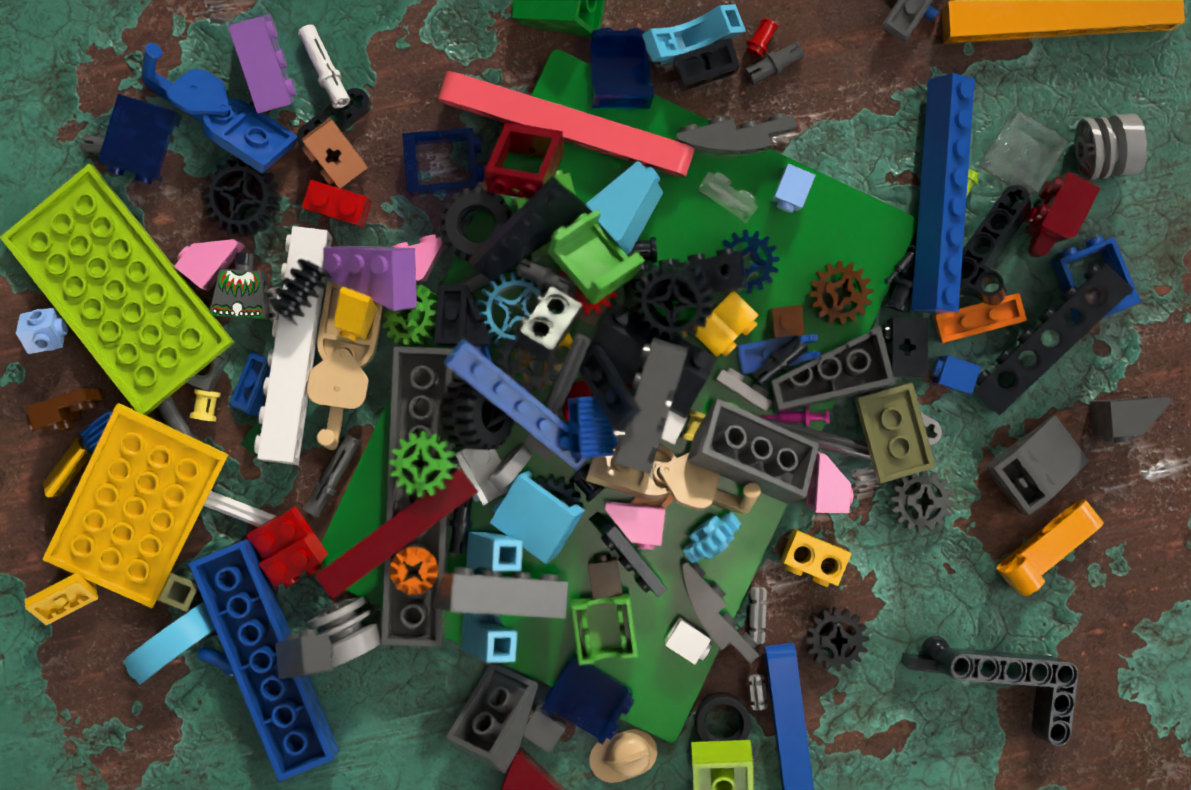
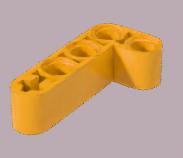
(1048, 546)

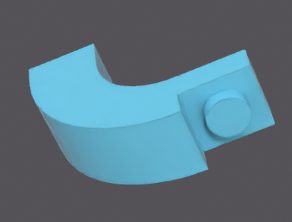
(707, 29)
(169, 643)

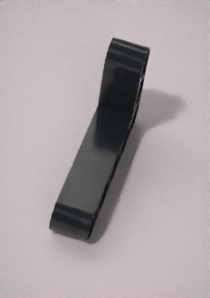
(1054, 689)

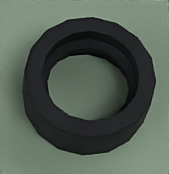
(722, 699)

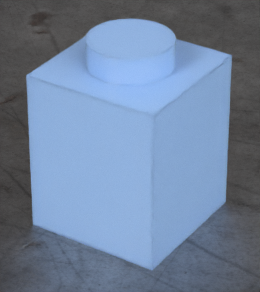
(792, 188)

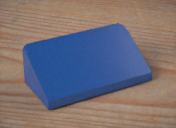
(249, 390)

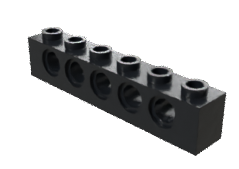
(1113, 291)

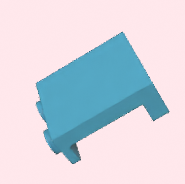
(535, 517)

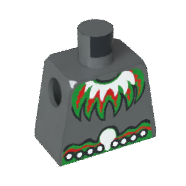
(241, 291)

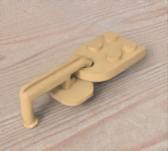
(340, 377)
(686, 481)

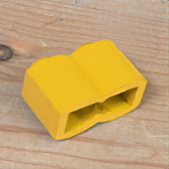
(726, 324)

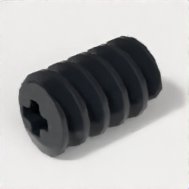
(299, 290)

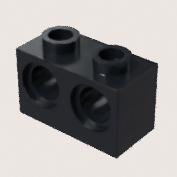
(706, 64)

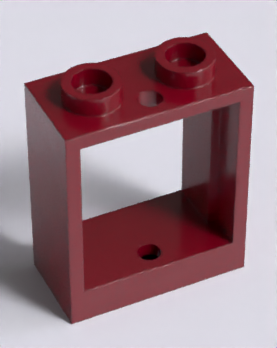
(526, 141)

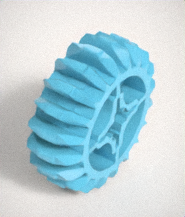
(494, 297)

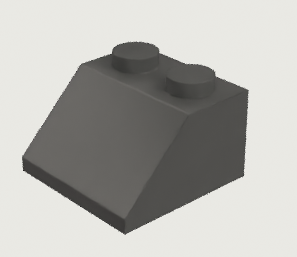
(1123, 418)

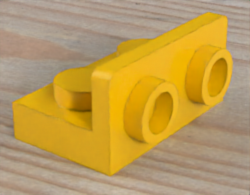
(61, 598)

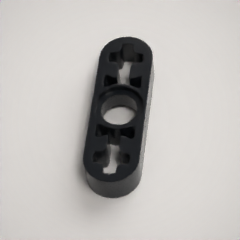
(346, 122)

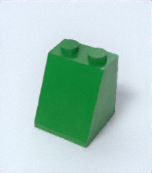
(560, 16)

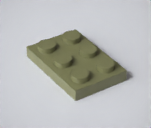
(895, 433)

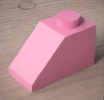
(204, 260)
(828, 488)
(638, 522)

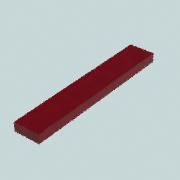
(395, 534)

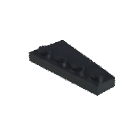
(529, 228)

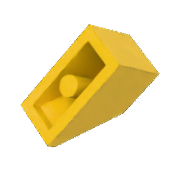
(354, 315)

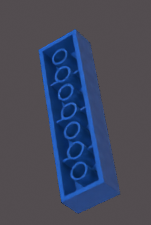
(248, 628)

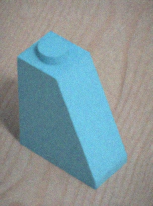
(628, 204)

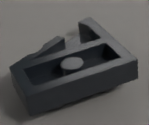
(459, 318)

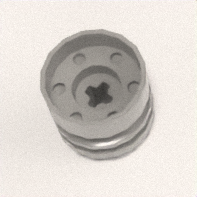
(1110, 146)
(346, 630)

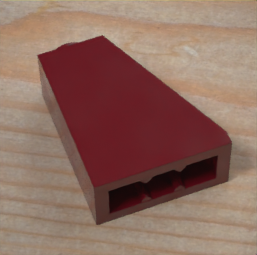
(528, 774)

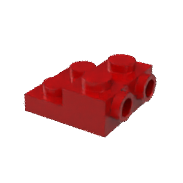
(287, 548)

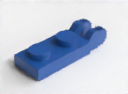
(755, 354)

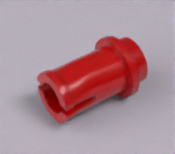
(761, 38)

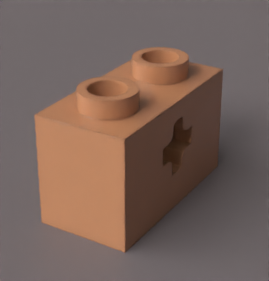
(329, 136)

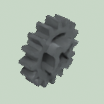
(921, 512)

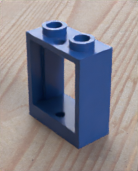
(1112, 257)

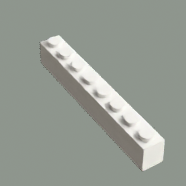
(291, 359)

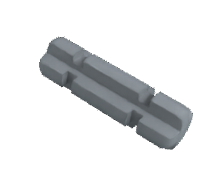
(757, 617)

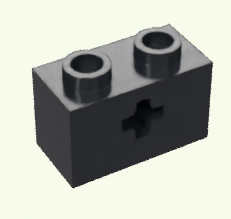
(912, 333)

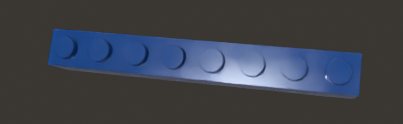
(943, 194)

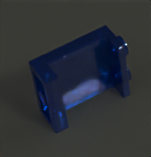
(620, 69)
(138, 139)
(589, 699)

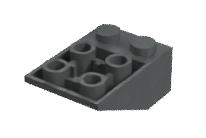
(1037, 466)

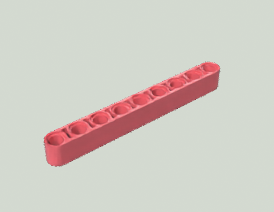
(577, 126)

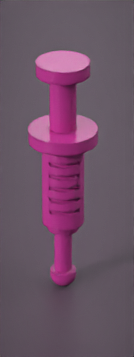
(799, 416)

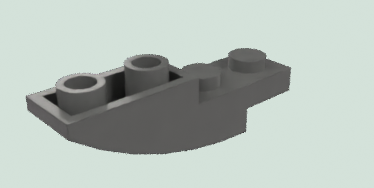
(723, 139)
(707, 604)

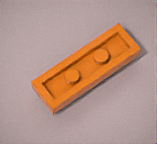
(979, 318)

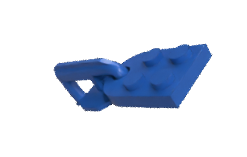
(224, 120)

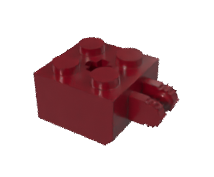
(1059, 213)

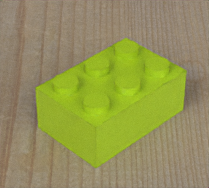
(722, 765)

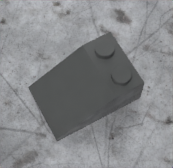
(494, 718)

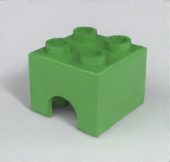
(603, 628)

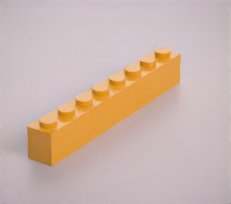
(1030, 19)

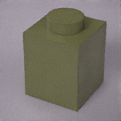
(178, 592)

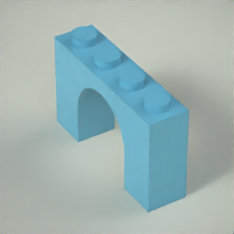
(485, 633)

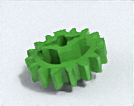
(417, 320)
(422, 451)

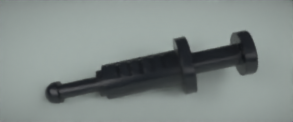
(903, 265)

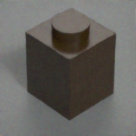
(604, 576)

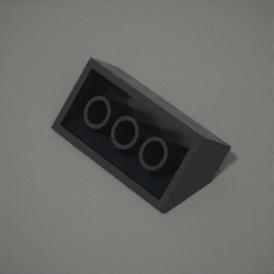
(624, 340)

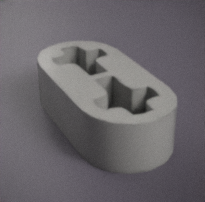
(510, 467)

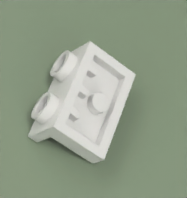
(478, 467)

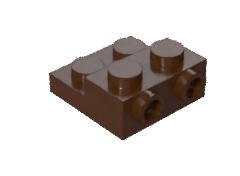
(61, 412)

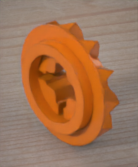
(414, 556)

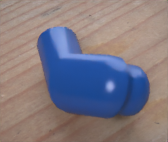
(216, 658)

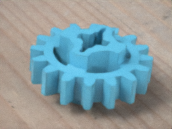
(711, 537)

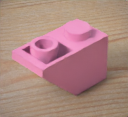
(426, 255)

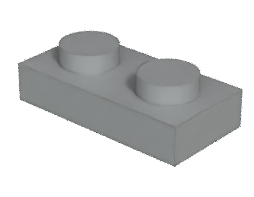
(754, 395)

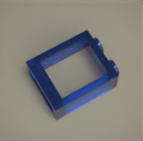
(412, 162)

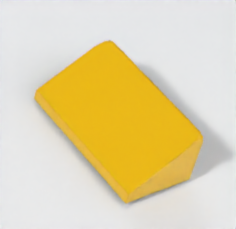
(66, 469)

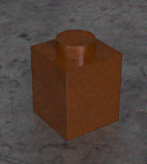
(786, 321)

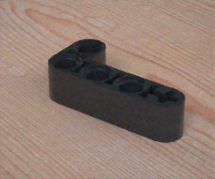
(997, 241)

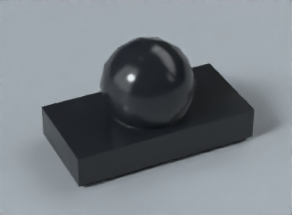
(926, 661)

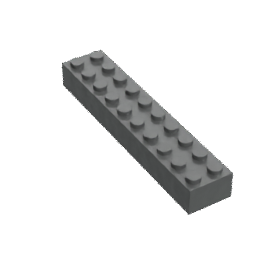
(416, 397)

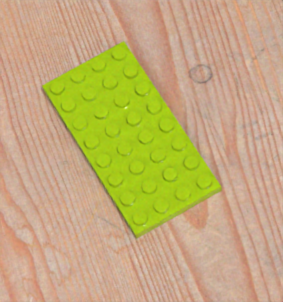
(117, 290)

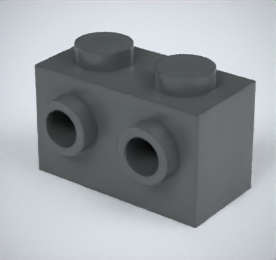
(304, 654)

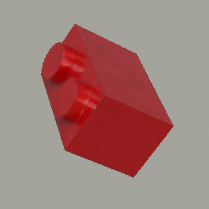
(337, 204)

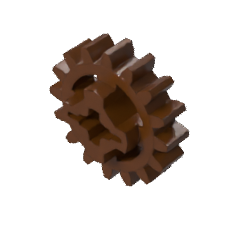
(852, 297)

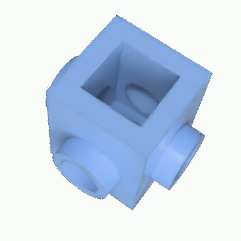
(41, 330)

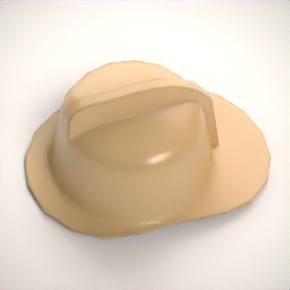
(623, 756)

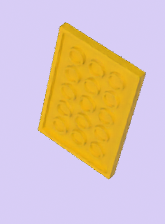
(135, 506)

